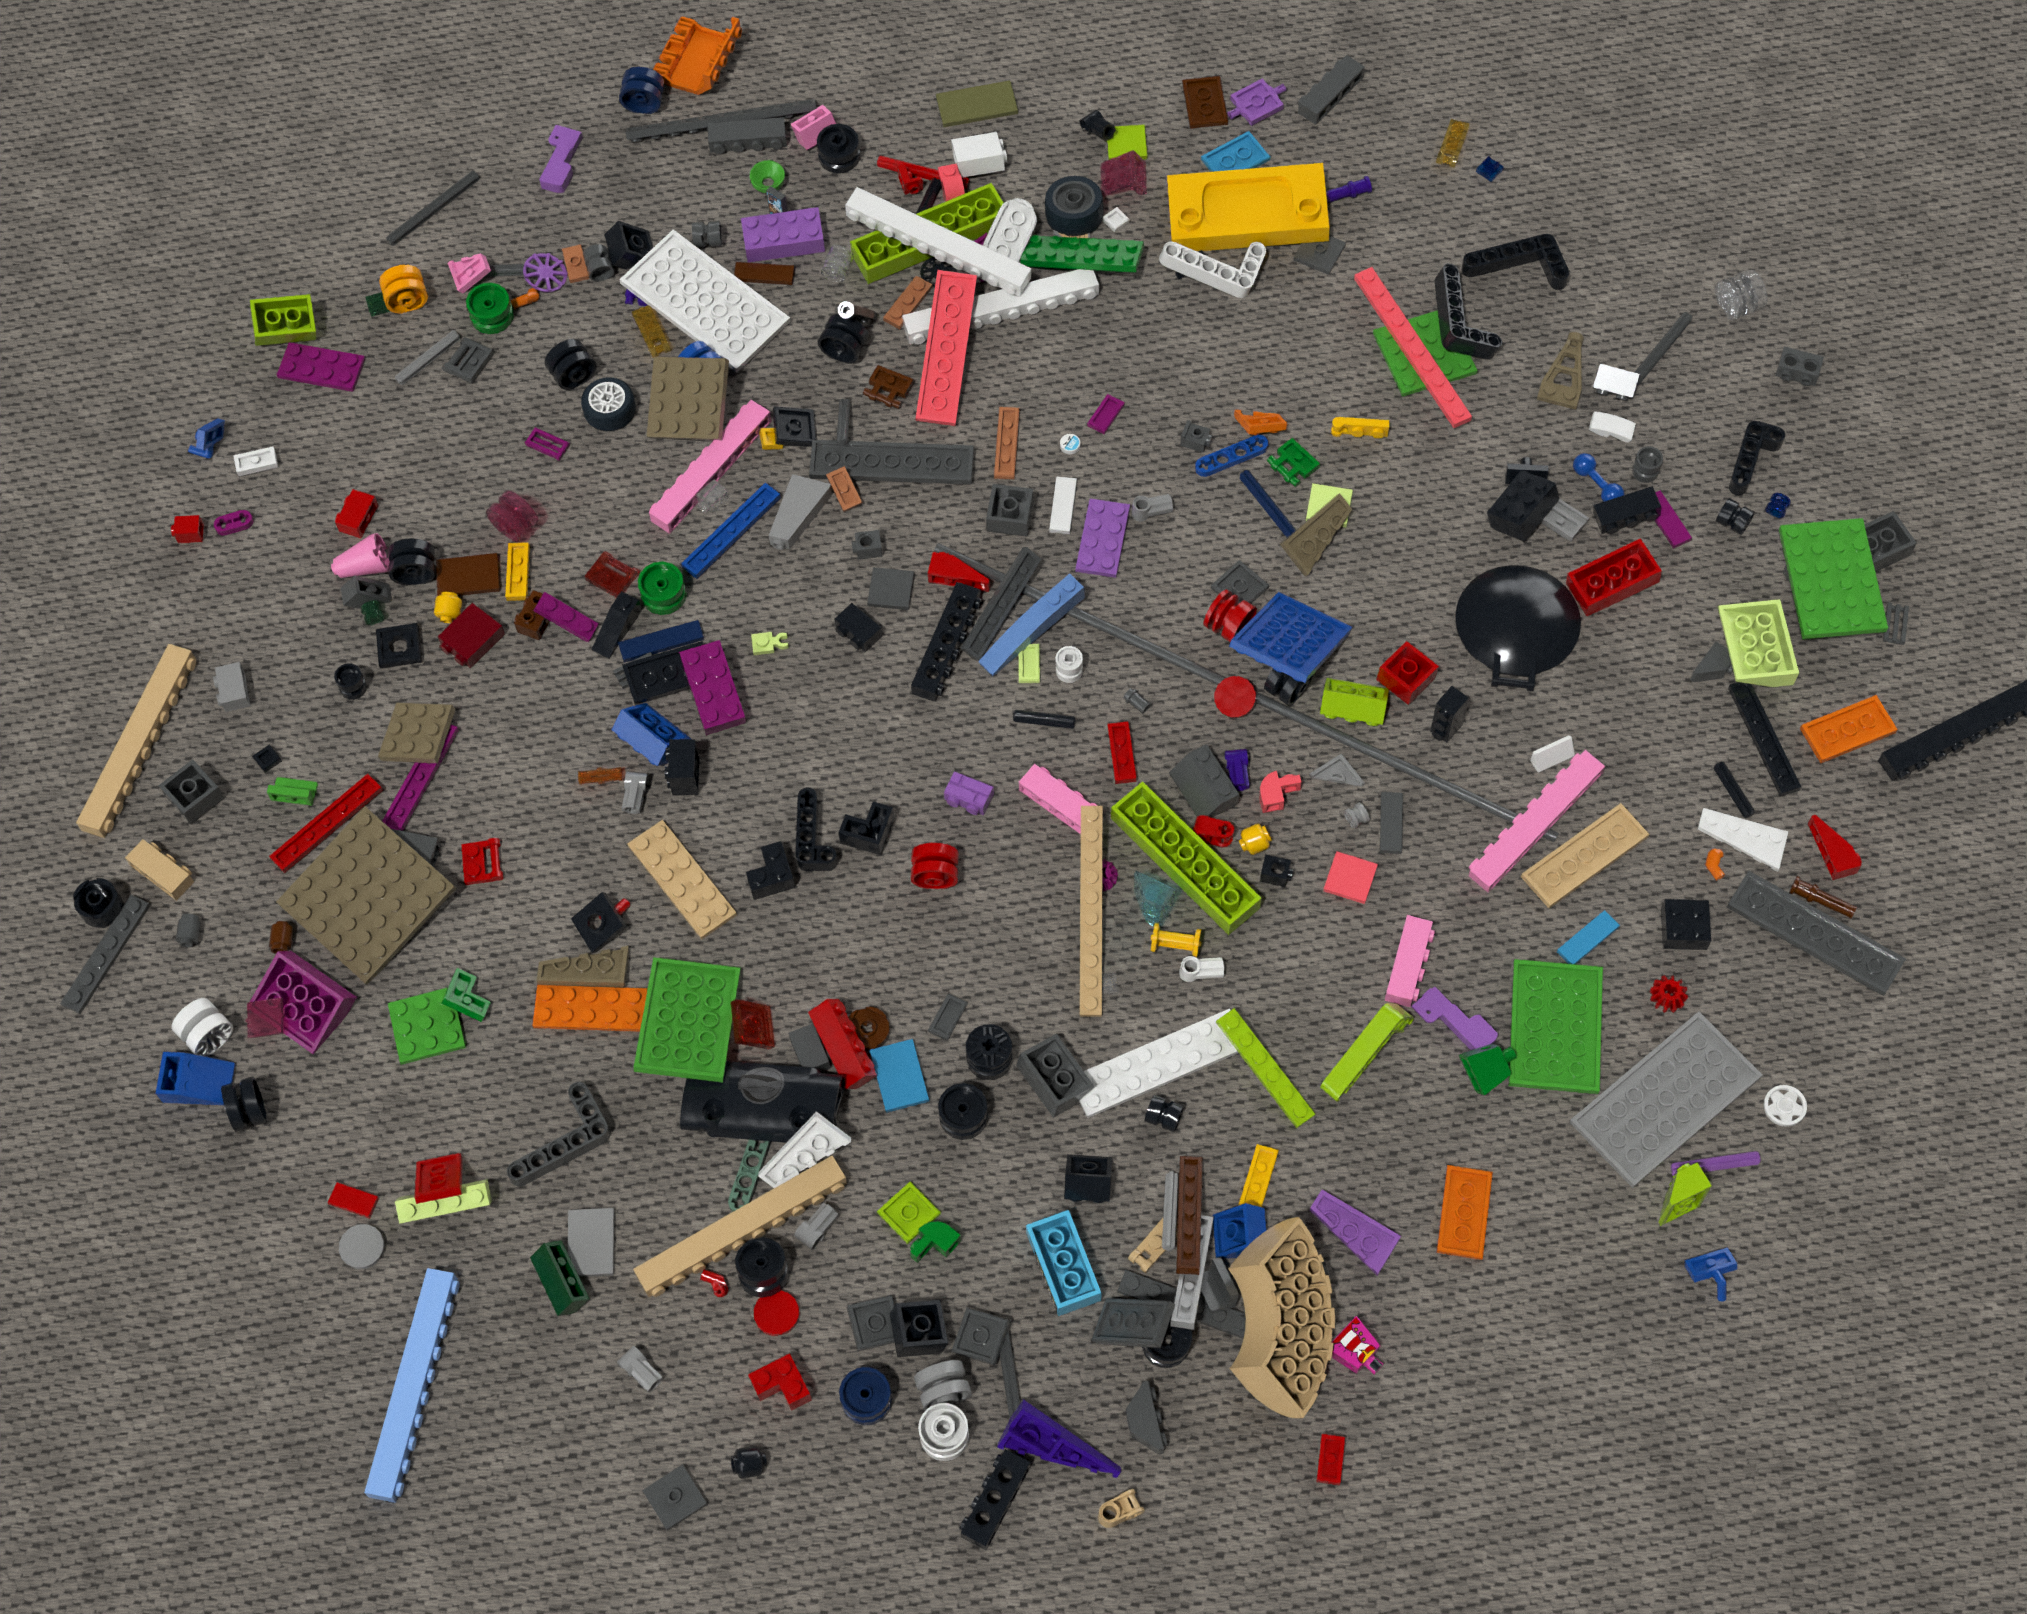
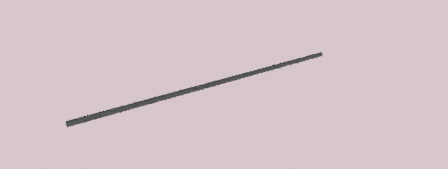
(1260, 698)

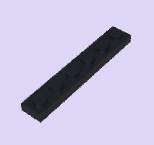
(1764, 738)

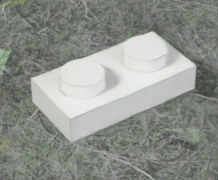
(255, 461)

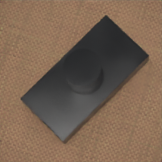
(1526, 465)

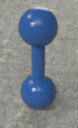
(1585, 465)

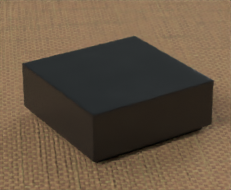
(267, 758)

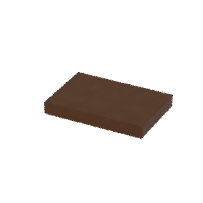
(1204, 102)
(468, 574)

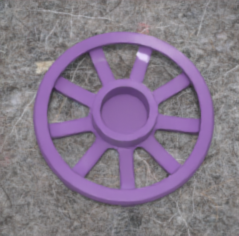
(545, 272)

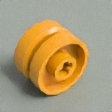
(403, 288)

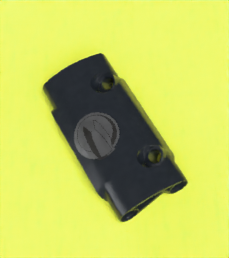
(760, 1101)

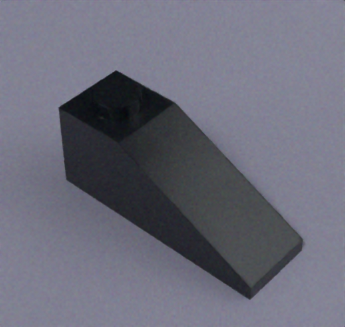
(617, 624)

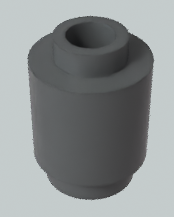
(188, 930)

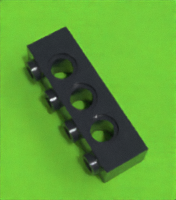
(983, 1534)

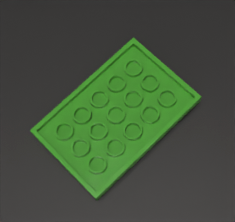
(1833, 578)
(687, 1020)
(1556, 1026)

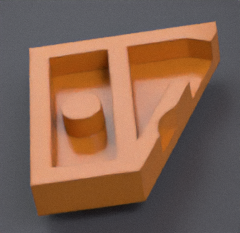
(1260, 422)

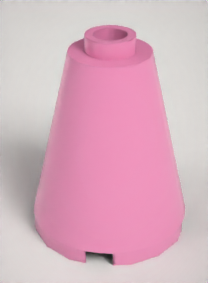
(362, 559)

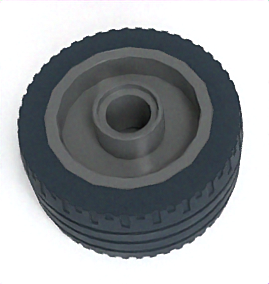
(1074, 205)

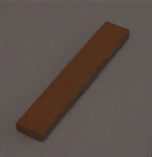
(1189, 1215)

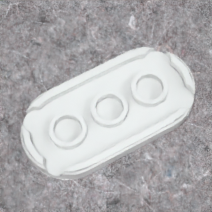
(1011, 229)

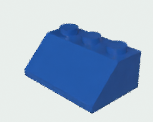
(647, 732)

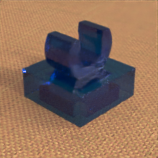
(1489, 169)

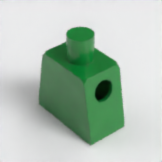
(1487, 1066)

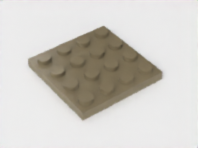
(687, 398)

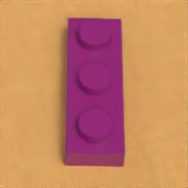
(565, 617)

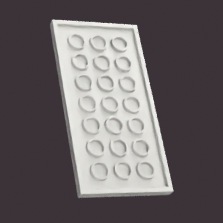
(705, 300)

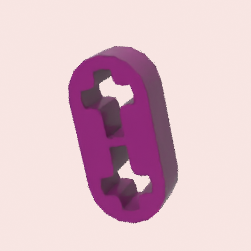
(233, 522)

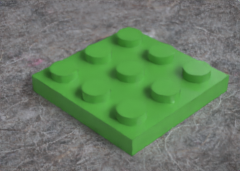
(425, 1027)

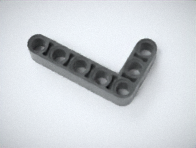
(565, 1142)

